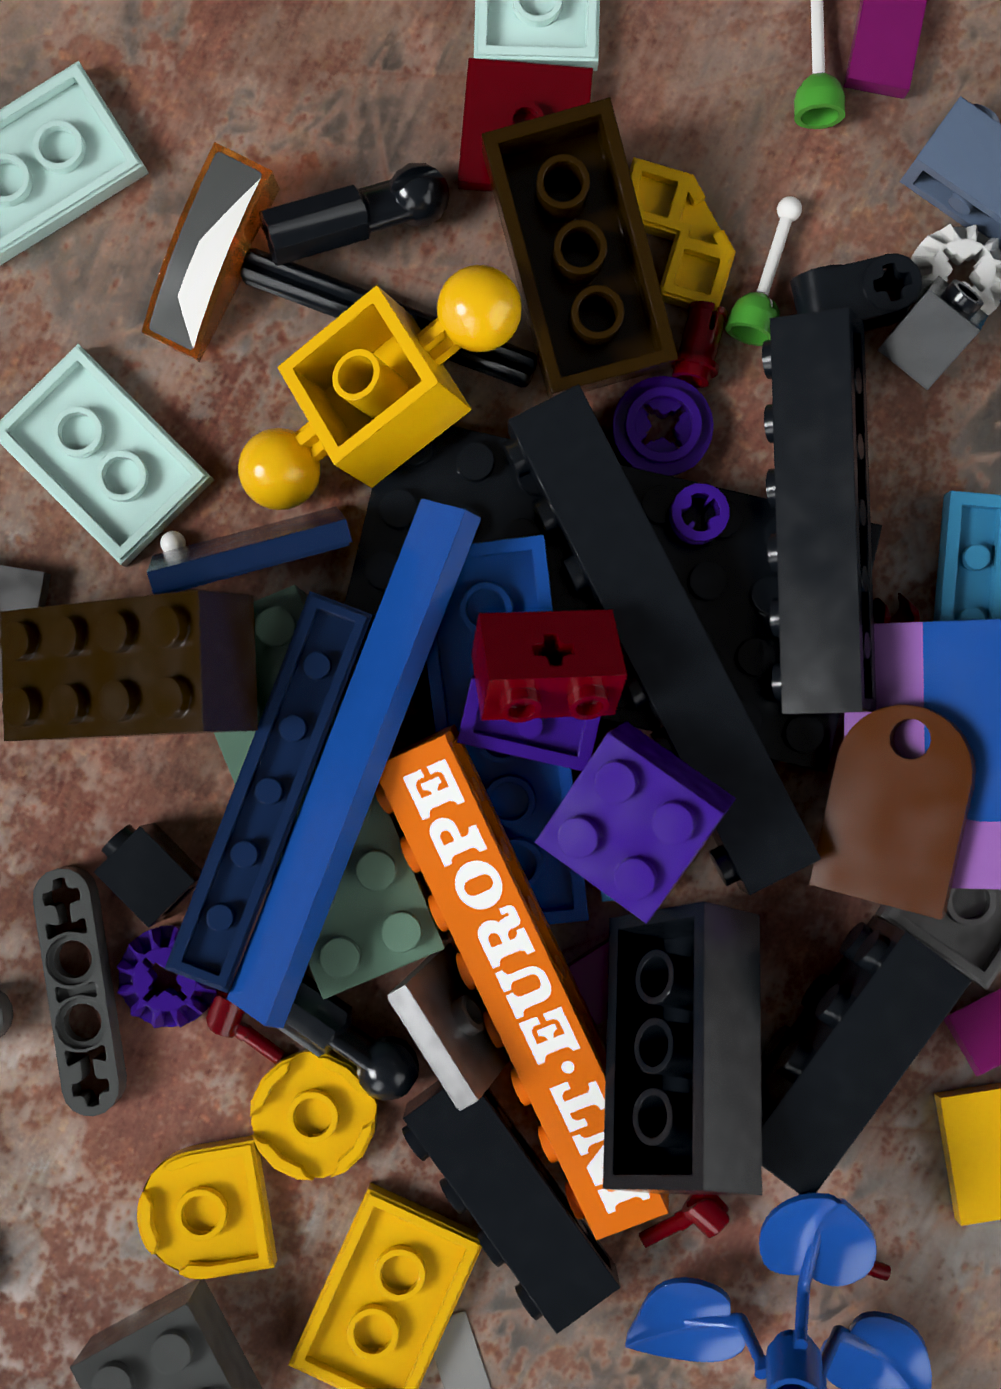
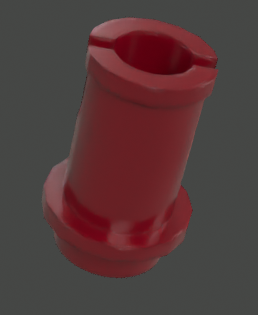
(700, 344)

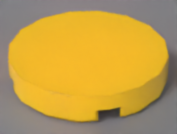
(312, 1115)

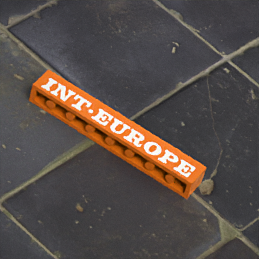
(513, 964)

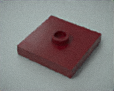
(509, 94)

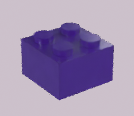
(634, 820)

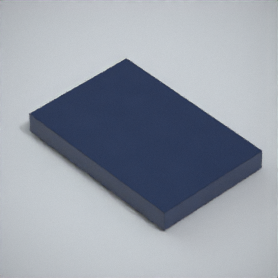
(248, 551)

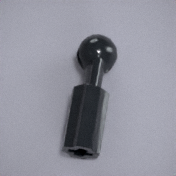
(349, 214)
(384, 1065)

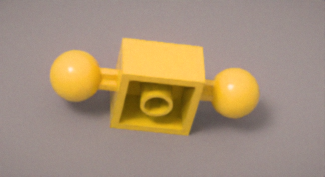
(377, 386)

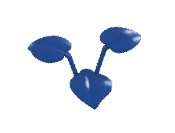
(807, 1238)

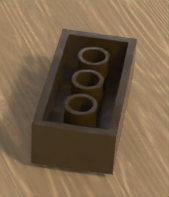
(579, 248)
(130, 667)

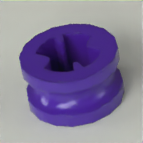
(714, 525)

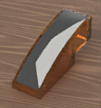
(208, 251)

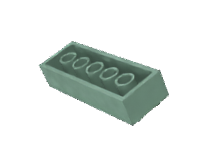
(381, 904)

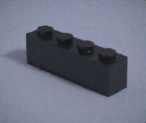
(514, 1202)

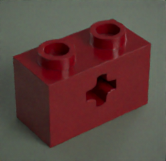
(547, 665)

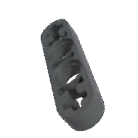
(68, 990)

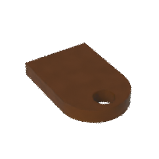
(894, 819)

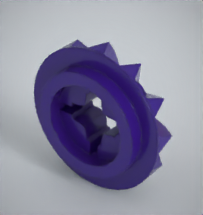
(663, 398)
(137, 981)

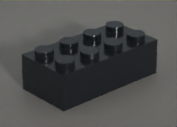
(849, 1049)
(684, 1053)

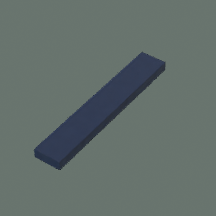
(269, 792)

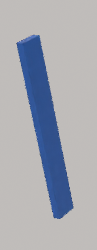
(352, 761)

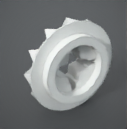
(962, 245)

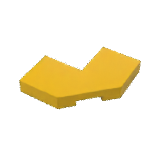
(677, 211)

